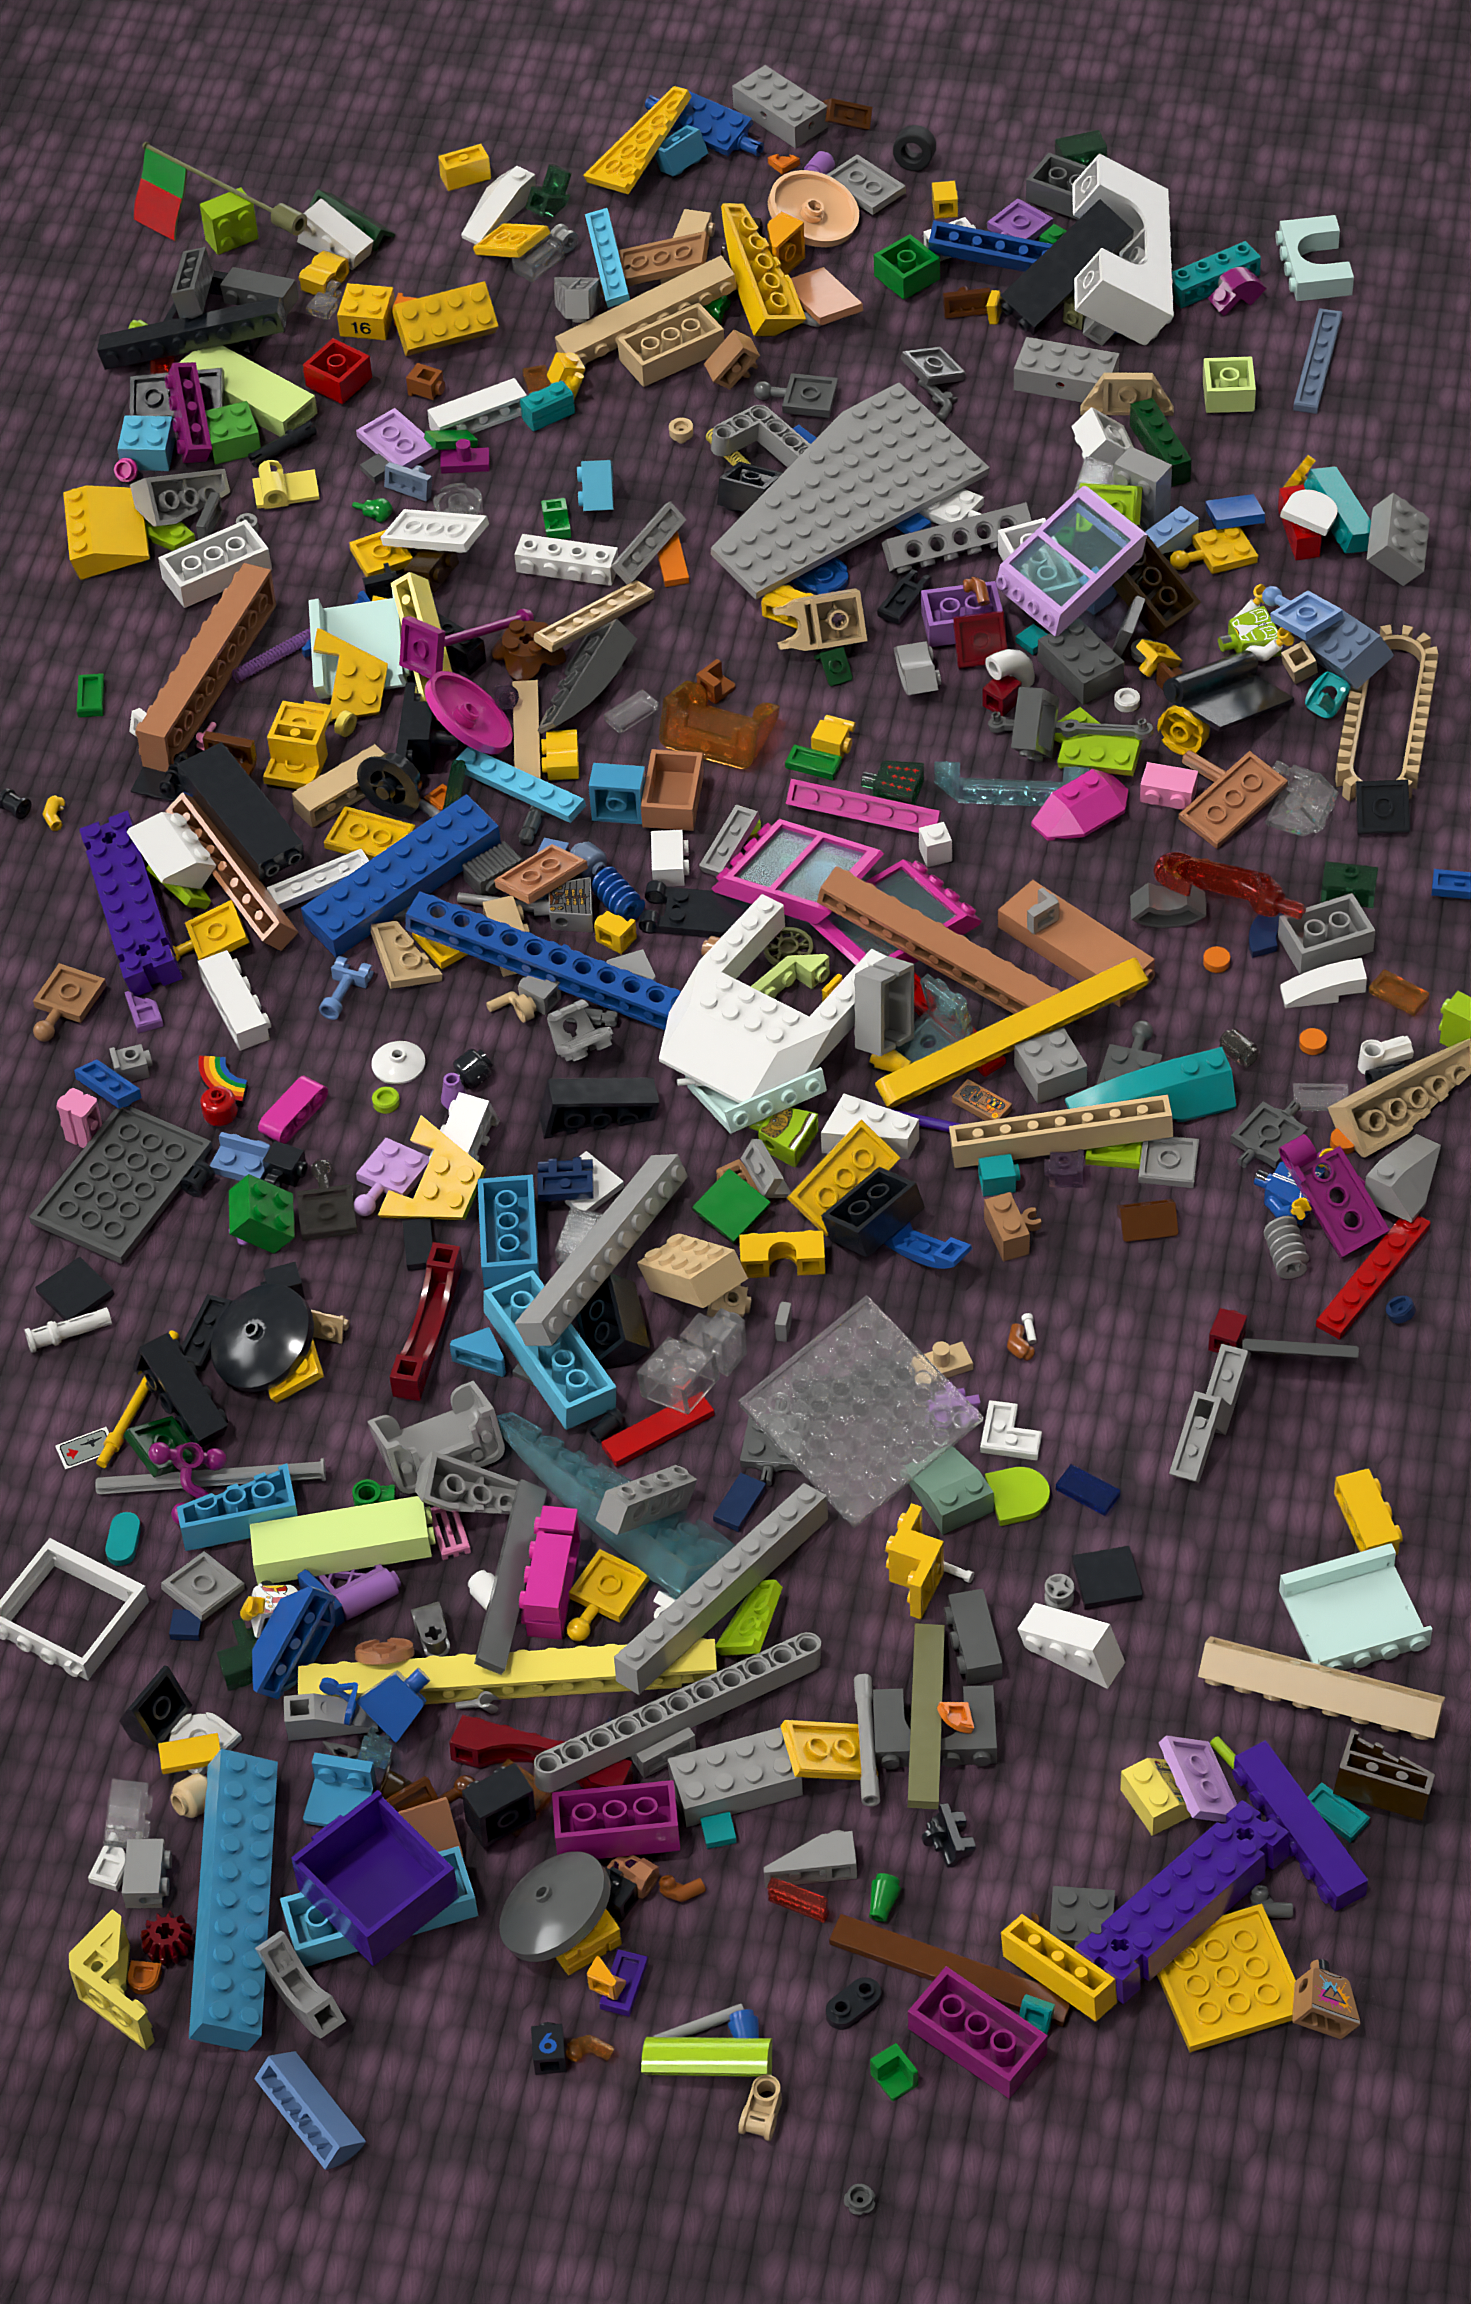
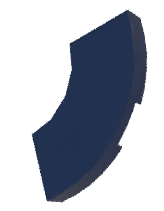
(1263, 935)

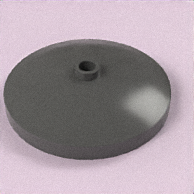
(554, 1906)

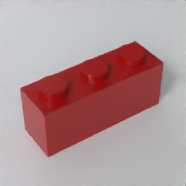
(1303, 542)

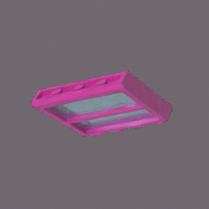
(791, 866)
(913, 888)

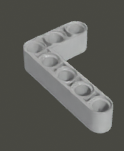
(762, 426)

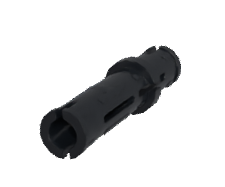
(291, 439)

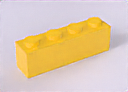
(1059, 1967)

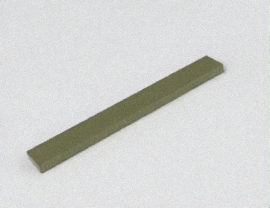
(925, 1719)

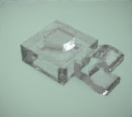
(325, 304)

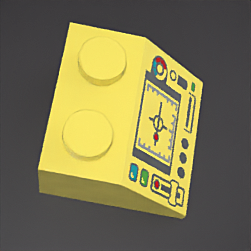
(1154, 1794)

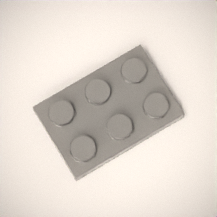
(868, 184)

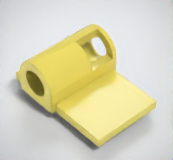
(281, 489)

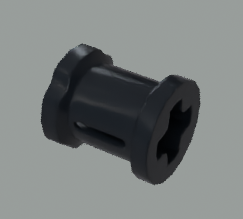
(14, 803)
(197, 1178)

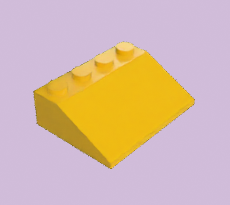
(104, 529)

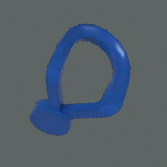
(332, 1687)

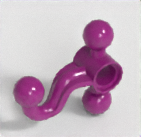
(214, 1459)

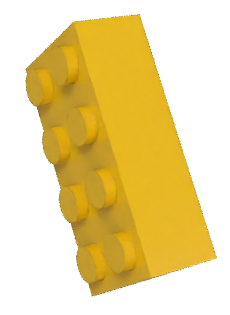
(445, 318)

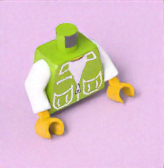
(1254, 631)

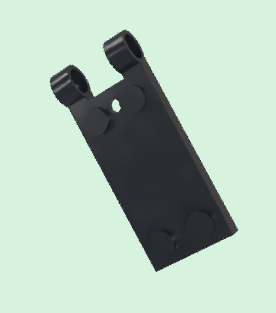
(690, 911)

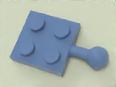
(1304, 614)

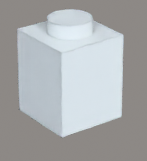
(935, 844)

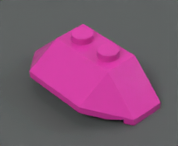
(1081, 806)

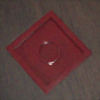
(978, 637)

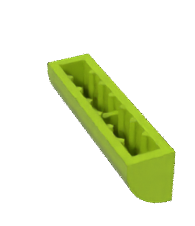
(707, 2056)

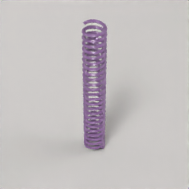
(272, 657)

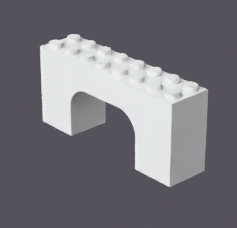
(1135, 289)

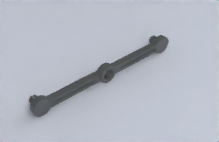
(1072, 727)

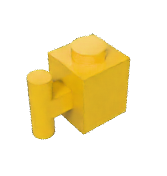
(567, 368)
(833, 736)

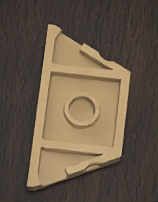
(1118, 390)

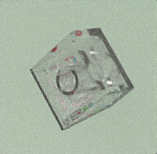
(1303, 806)

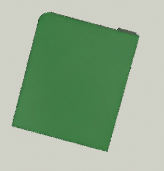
(894, 2072)

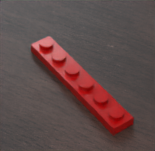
(1372, 1276)

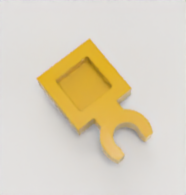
(1298, 476)

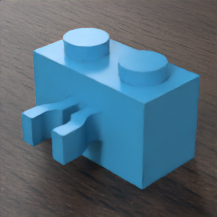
(681, 150)

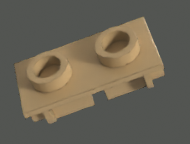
(329, 1326)

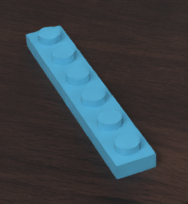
(607, 257)
(521, 785)

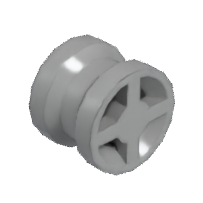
(568, 237)
(1059, 1584)

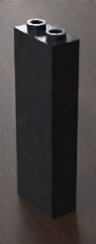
(1050, 279)
(240, 811)

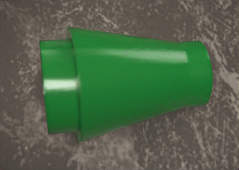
(883, 1896)

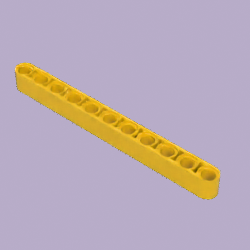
(1015, 1029)

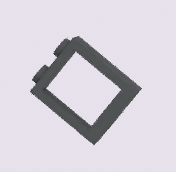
(1035, 723)

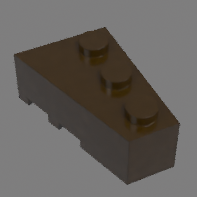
(1381, 1779)

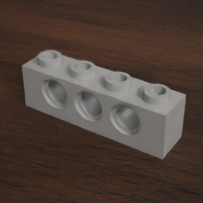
(646, 1499)

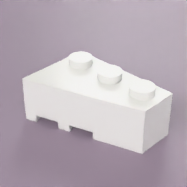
(334, 233)
(469, 1123)
(894, 1128)

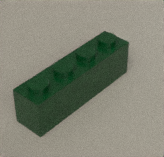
(1160, 439)

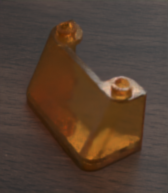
(717, 733)

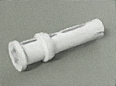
(55, 1332)

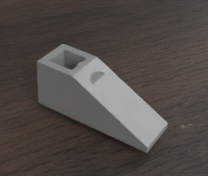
(322, 1716)

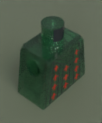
(896, 781)

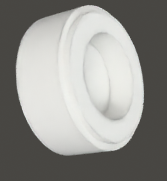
(1127, 700)

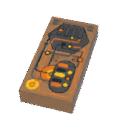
(981, 1102)

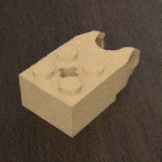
(815, 620)

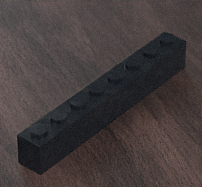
(194, 334)

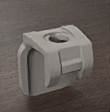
(586, 1034)

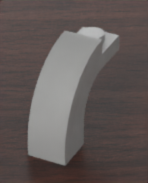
(297, 1988)

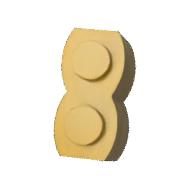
(324, 267)
(561, 755)

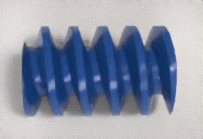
(617, 894)

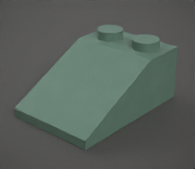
(953, 1491)

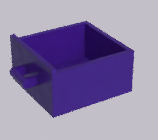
(374, 1877)

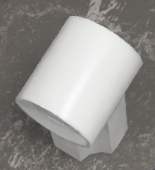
(1380, 1054)

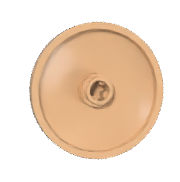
(818, 201)

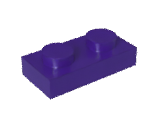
(632, 1969)

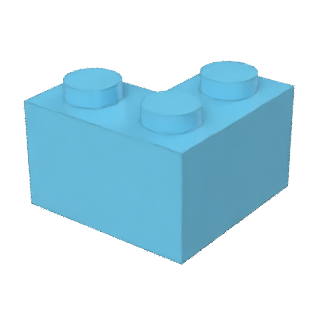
(596, 485)

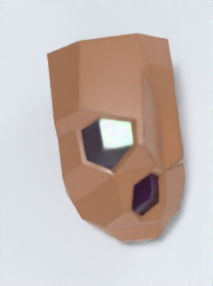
(638, 1871)

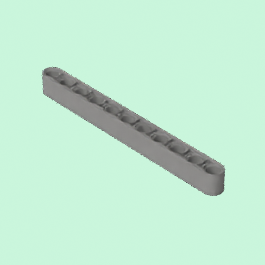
(676, 1712)

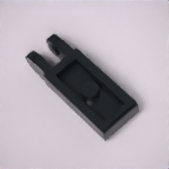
(903, 597)

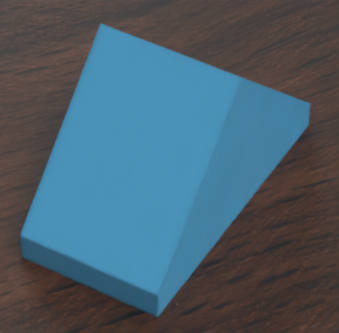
(479, 1352)

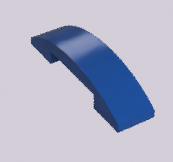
(927, 1249)

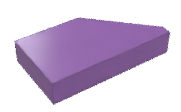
(144, 1013)

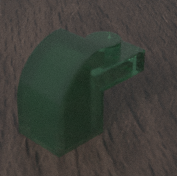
(552, 195)
(237, 1660)

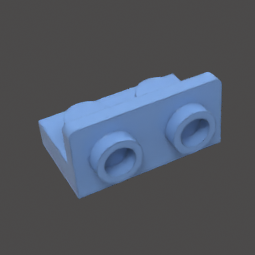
(239, 1157)

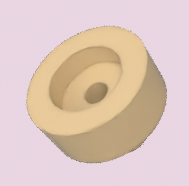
(681, 429)

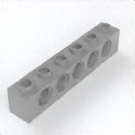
(896, 547)

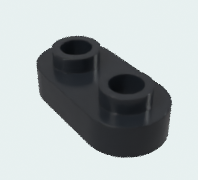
(855, 2002)

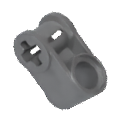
(431, 1629)

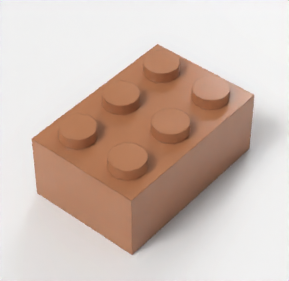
(672, 790)

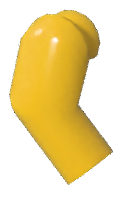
(50, 812)

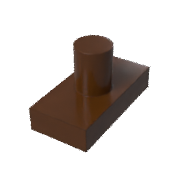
(965, 302)

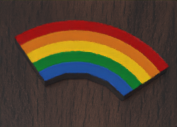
(215, 1073)

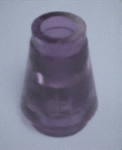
(505, 696)

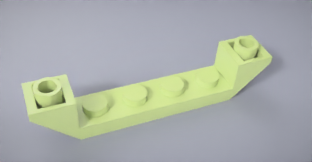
(805, 968)

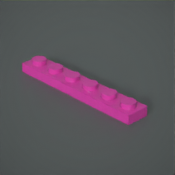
(860, 806)

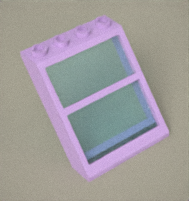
(1070, 560)

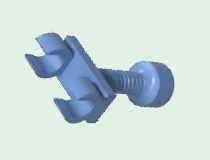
(340, 970)

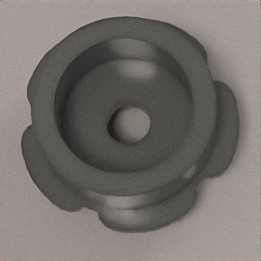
(859, 2191)

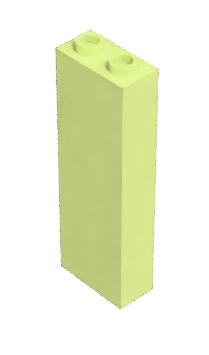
(272, 400)
(342, 1539)

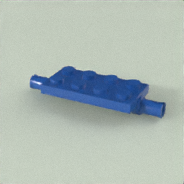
(720, 126)

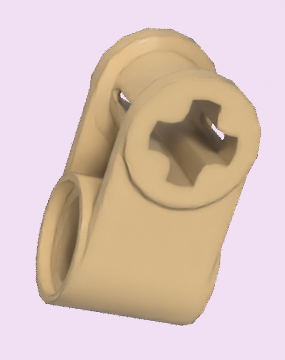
(761, 2113)

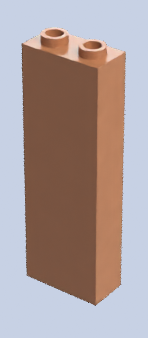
(1072, 942)

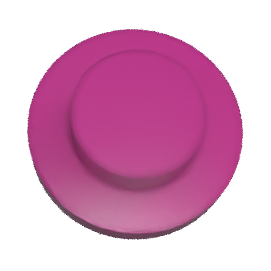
(126, 470)

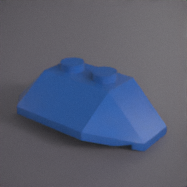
(291, 1639)

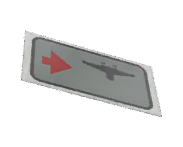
(82, 1448)

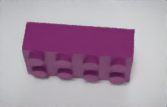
(617, 1820)
(977, 2032)

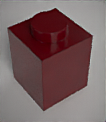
(1001, 694)
(1227, 1329)

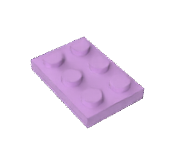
(396, 439)
(1198, 1777)

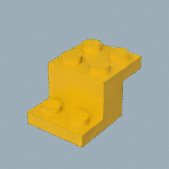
(297, 745)
(915, 1560)

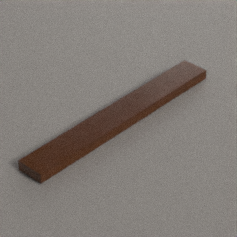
(929, 1961)

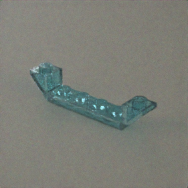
(998, 790)

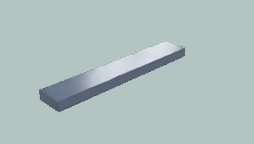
(1317, 361)

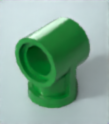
(371, 1490)

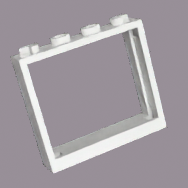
(88, 1570)

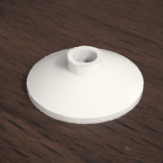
(398, 1062)

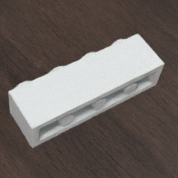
(479, 409)
(234, 1000)

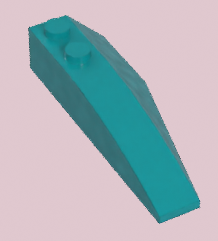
(1194, 1085)

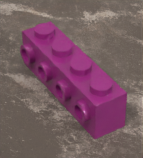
(189, 412)

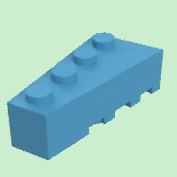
(228, 1515)

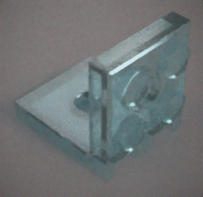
(943, 1022)

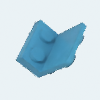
(337, 1787)

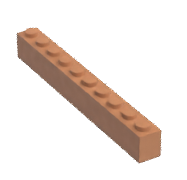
(931, 942)

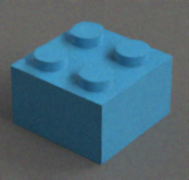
(616, 792)

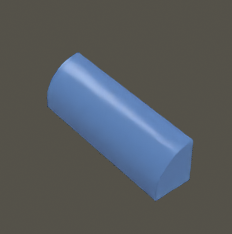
(309, 2109)

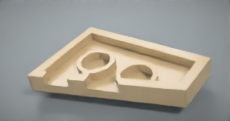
(400, 958)

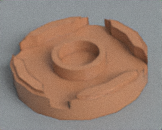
(387, 1652)

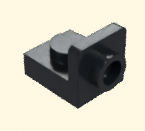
(380, 584)

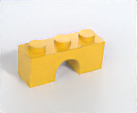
(803, 1248)

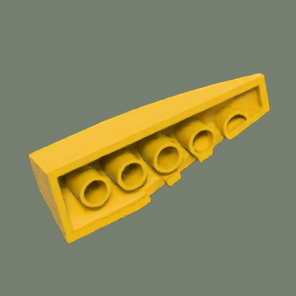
(762, 286)

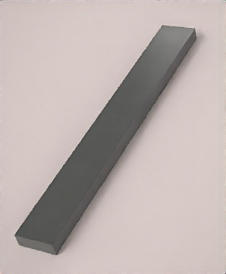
(509, 1578)

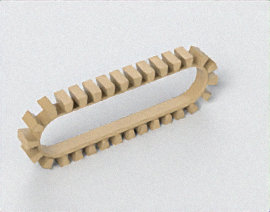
(1428, 659)

